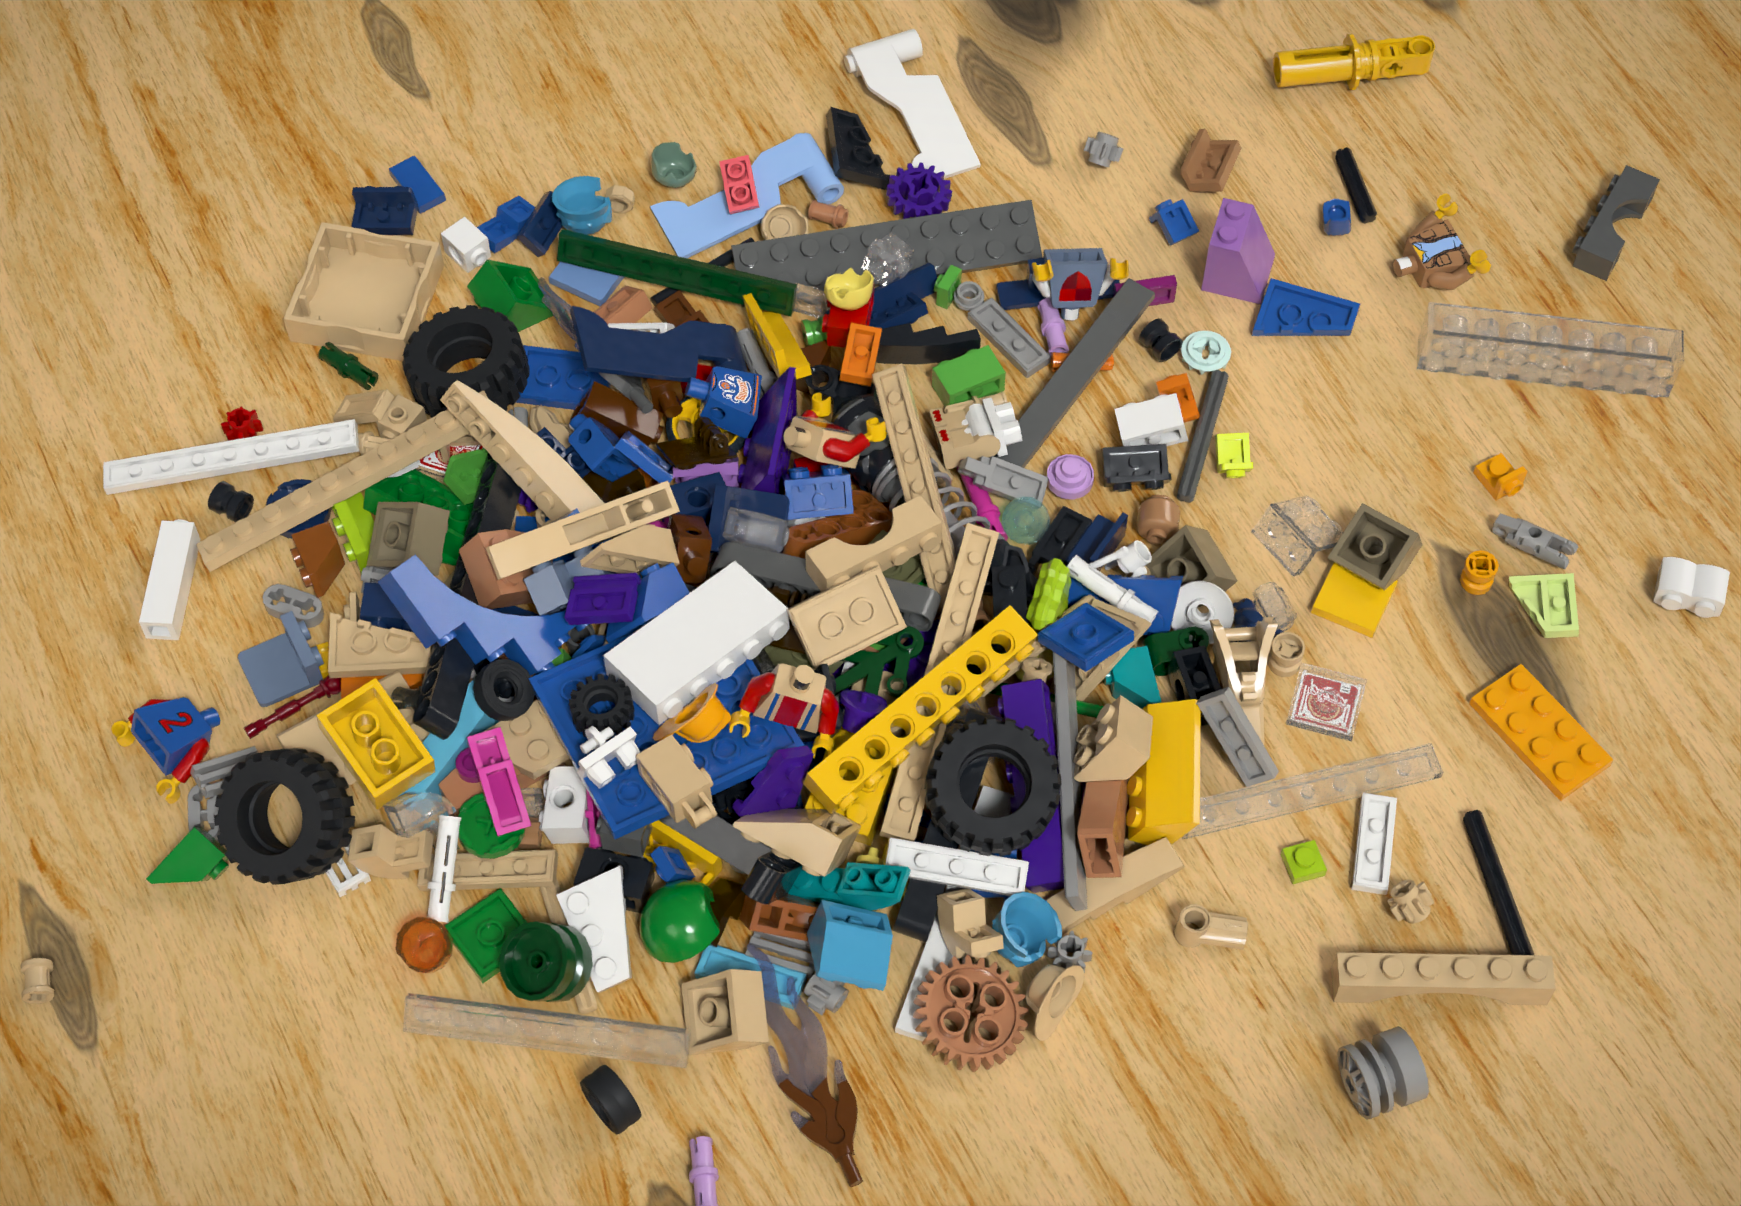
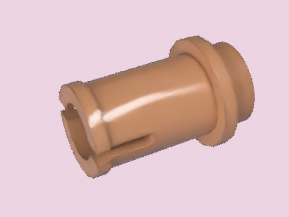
(829, 214)

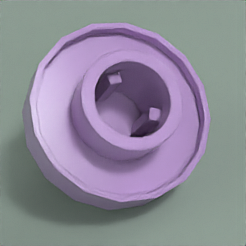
(1070, 476)

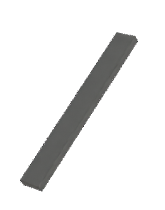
(1078, 370)

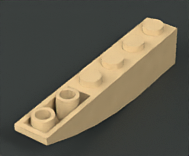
(521, 453)
(582, 530)

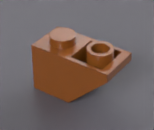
(319, 555)

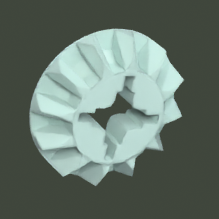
(1218, 351)

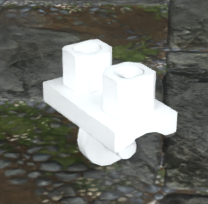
(596, 765)

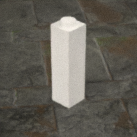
(169, 580)

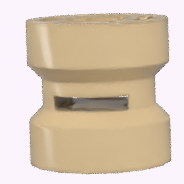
(1286, 654)

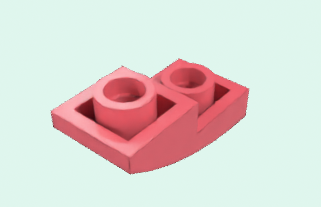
(739, 184)

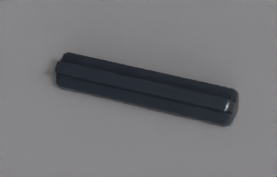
(1355, 185)

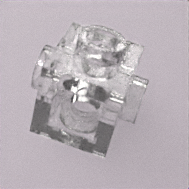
(888, 259)

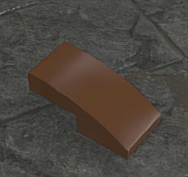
(678, 310)

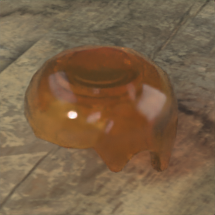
(424, 945)

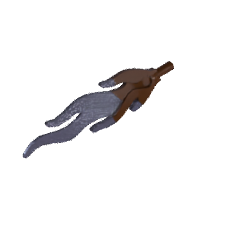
(807, 1082)

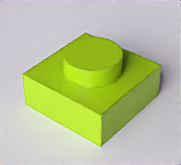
(1303, 862)

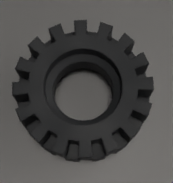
(602, 691)

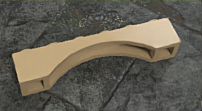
(1389, 975)

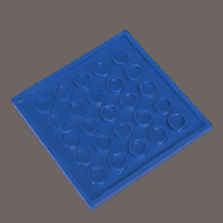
(627, 799)

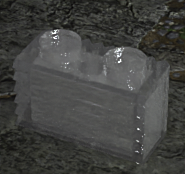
(756, 530)

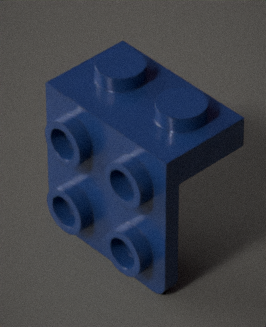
(746, 499)

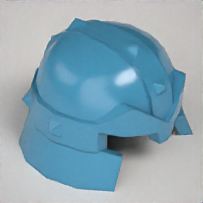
(580, 207)
(1025, 926)

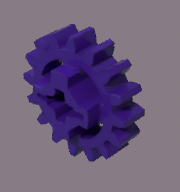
(918, 191)

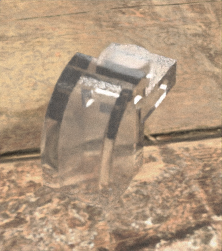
(418, 812)

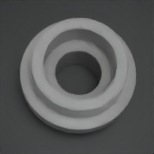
(971, 290)

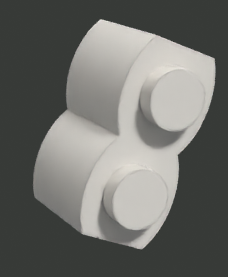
(1691, 587)

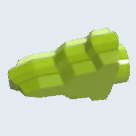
(1050, 594)

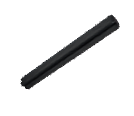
(1497, 883)

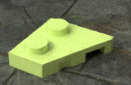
(1548, 602)

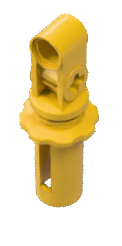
(1354, 61)

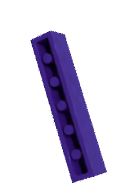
(1031, 706)

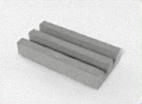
(217, 769)
(785, 951)

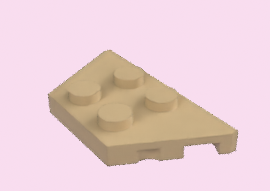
(532, 742)

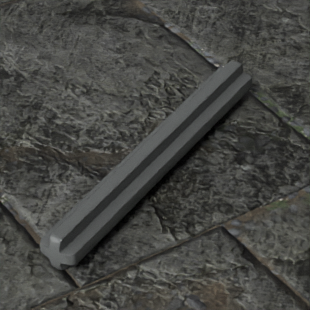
(1202, 436)

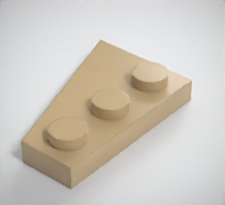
(369, 650)
(1087, 681)

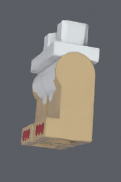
(975, 431)

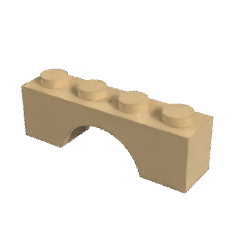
(912, 531)

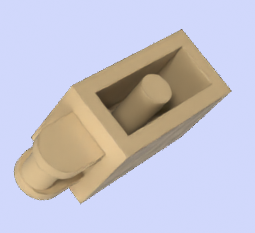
(677, 781)

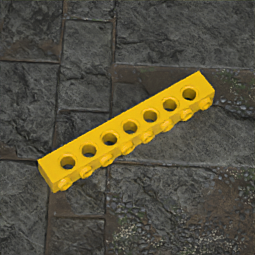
(1005, 629)

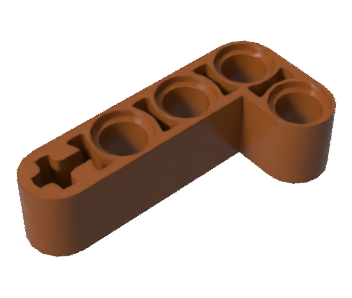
(856, 529)

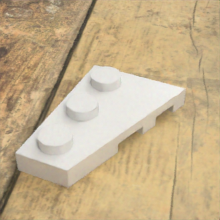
(599, 914)

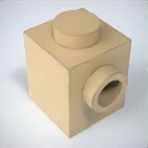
(400, 417)

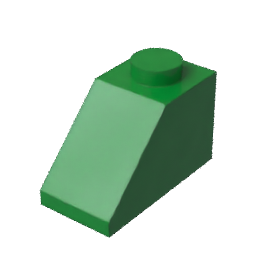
(192, 860)

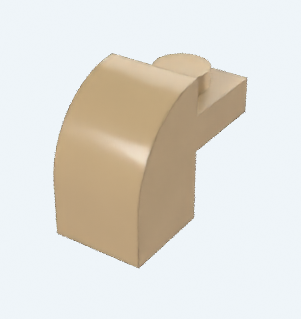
(387, 855)
(964, 924)

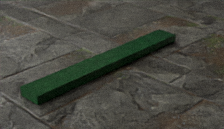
(675, 272)

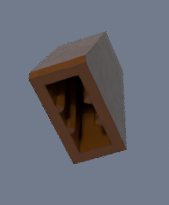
(619, 414)

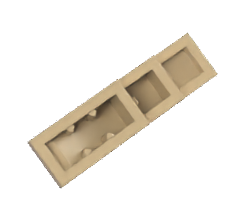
(1140, 873)

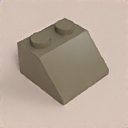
(408, 530)
(1376, 547)
(1194, 557)

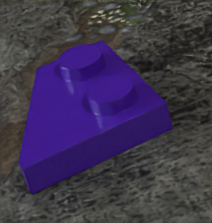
(778, 783)

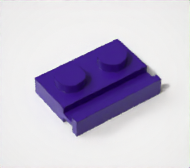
(602, 599)

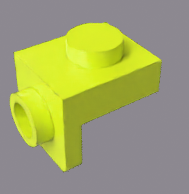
(1233, 454)

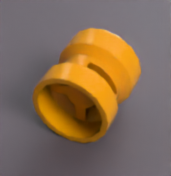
(1479, 572)

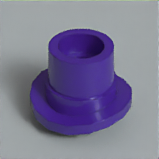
(860, 708)

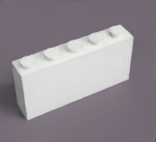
(697, 642)

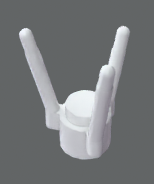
(1129, 559)

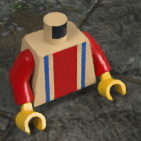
(827, 441)
(791, 698)

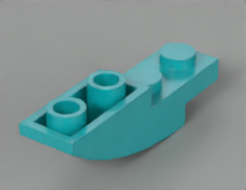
(857, 885)

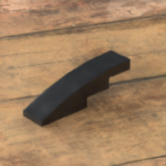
(928, 346)

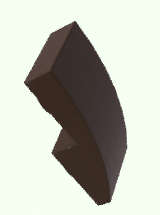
(726, 904)

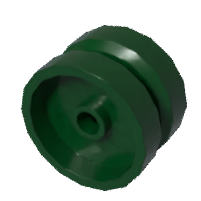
(545, 962)

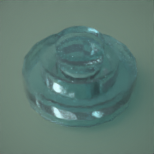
(1025, 520)

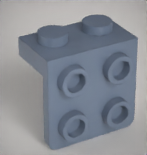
(282, 663)

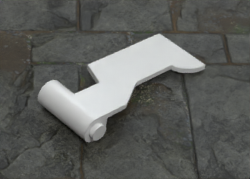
(918, 99)

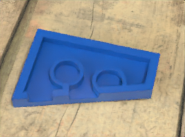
(1303, 312)

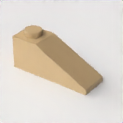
(634, 551)

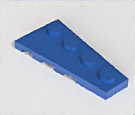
(1155, 592)

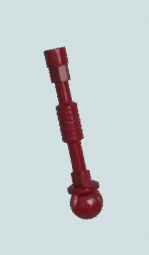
(326, 687)

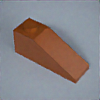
(784, 917)

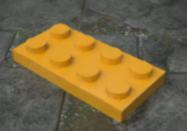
(1541, 732)

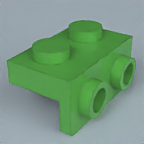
(465, 474)

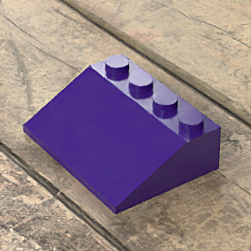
(766, 449)

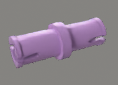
(1052, 327)
(703, 1171)

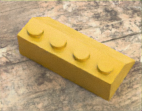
(1167, 786)

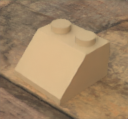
(725, 1011)

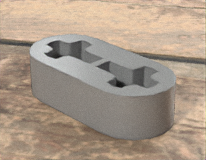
(296, 602)
(197, 815)

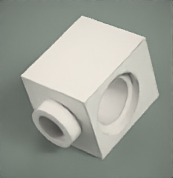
(466, 244)

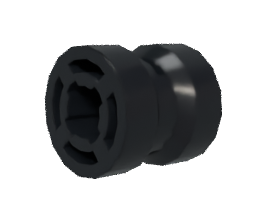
(1160, 340)
(233, 503)

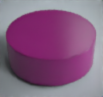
(465, 767)

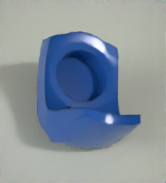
(1337, 217)

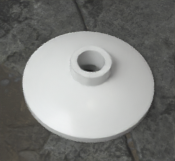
(1204, 593)

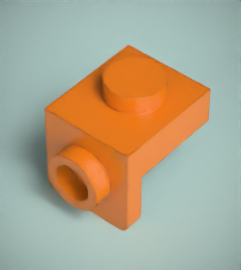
(1180, 385)

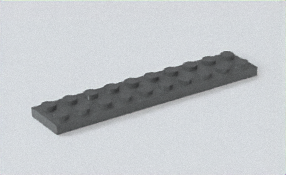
(963, 238)

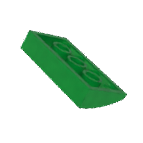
(421, 488)

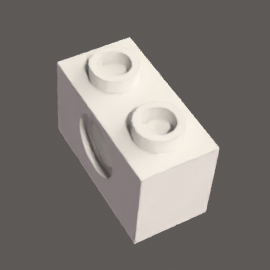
(567, 823)

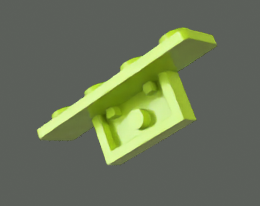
(356, 526)

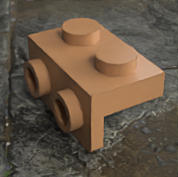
(1209, 163)

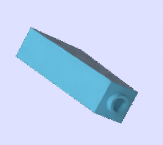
(445, 752)

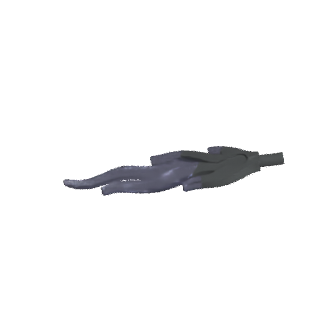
(628, 385)

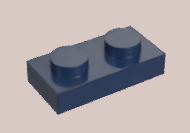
(541, 226)

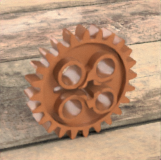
(1000, 1021)

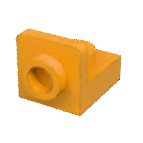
(1500, 477)

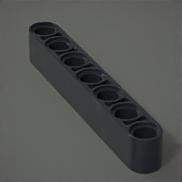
(921, 896)

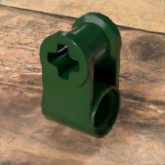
(1164, 644)

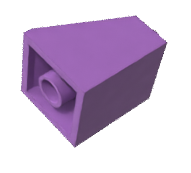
(1238, 254)

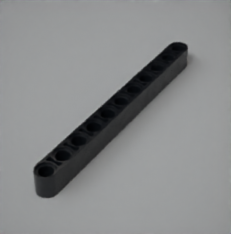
(450, 665)

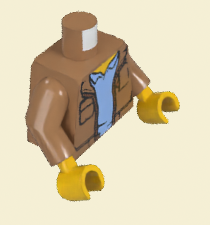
(1437, 254)

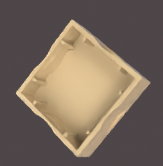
(364, 291)

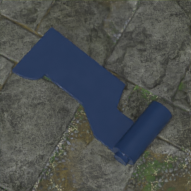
(655, 355)

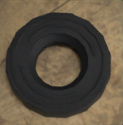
(487, 699)

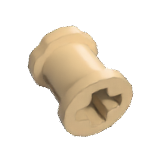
(1042, 670)
(37, 980)

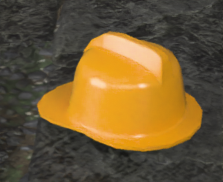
(698, 720)

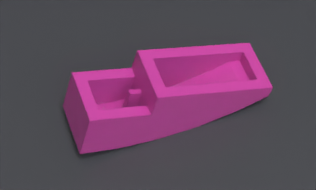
(498, 781)

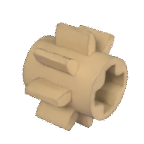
(1410, 901)

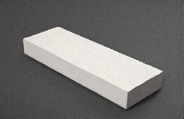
(1374, 844)

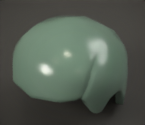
(672, 166)

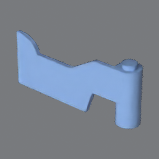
(709, 221)

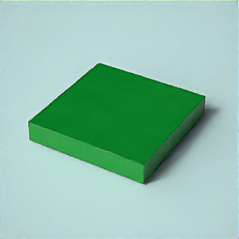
(483, 930)

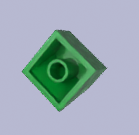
(510, 291)

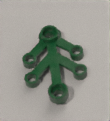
(872, 663)

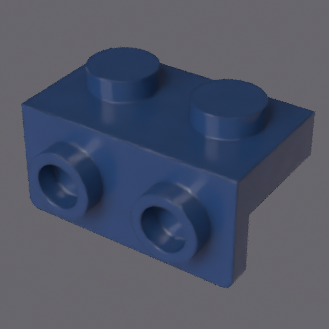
(385, 210)

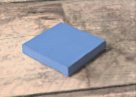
(585, 282)

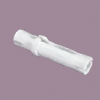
(1109, 590)
(448, 827)

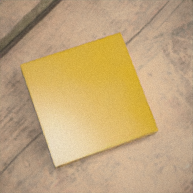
(1352, 601)

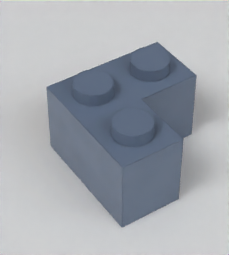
(553, 582)

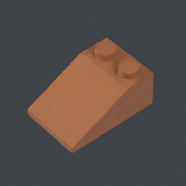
(487, 588)

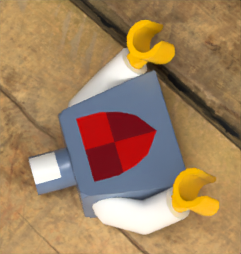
(1076, 278)

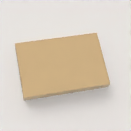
(846, 618)

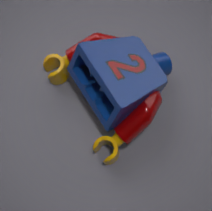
(172, 736)

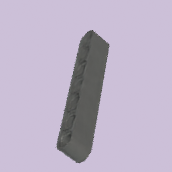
(916, 602)

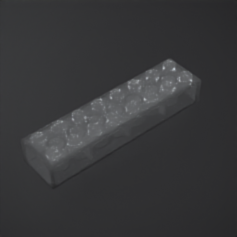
(1550, 350)

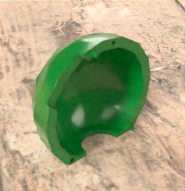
(678, 921)

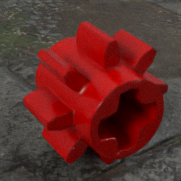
(241, 424)

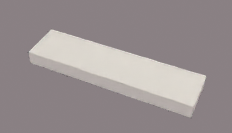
(958, 867)

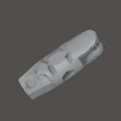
(1534, 540)

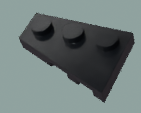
(851, 150)

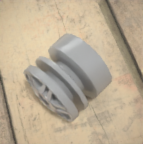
(1383, 1072)

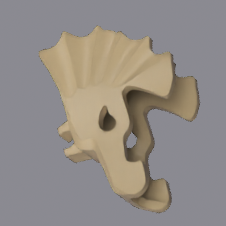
(1246, 686)

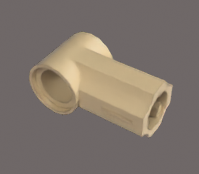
(1213, 928)

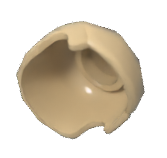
(783, 222)

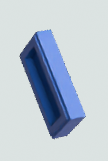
(413, 175)

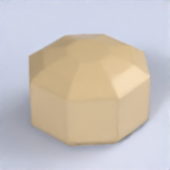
(621, 198)

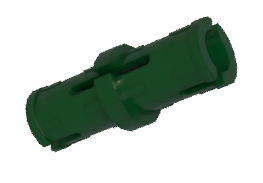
(348, 366)

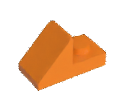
(860, 354)

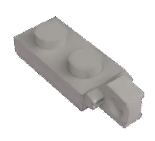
(1004, 478)

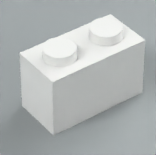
(1152, 422)

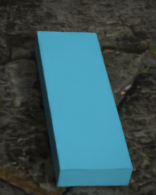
(722, 959)

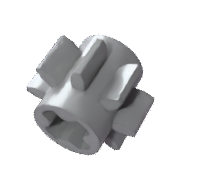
(1103, 149)
(1073, 944)
(825, 994)

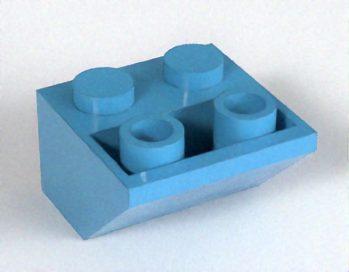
(850, 945)

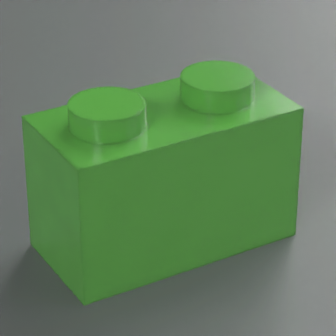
(969, 375)

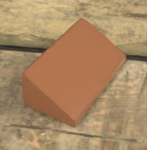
(625, 306)

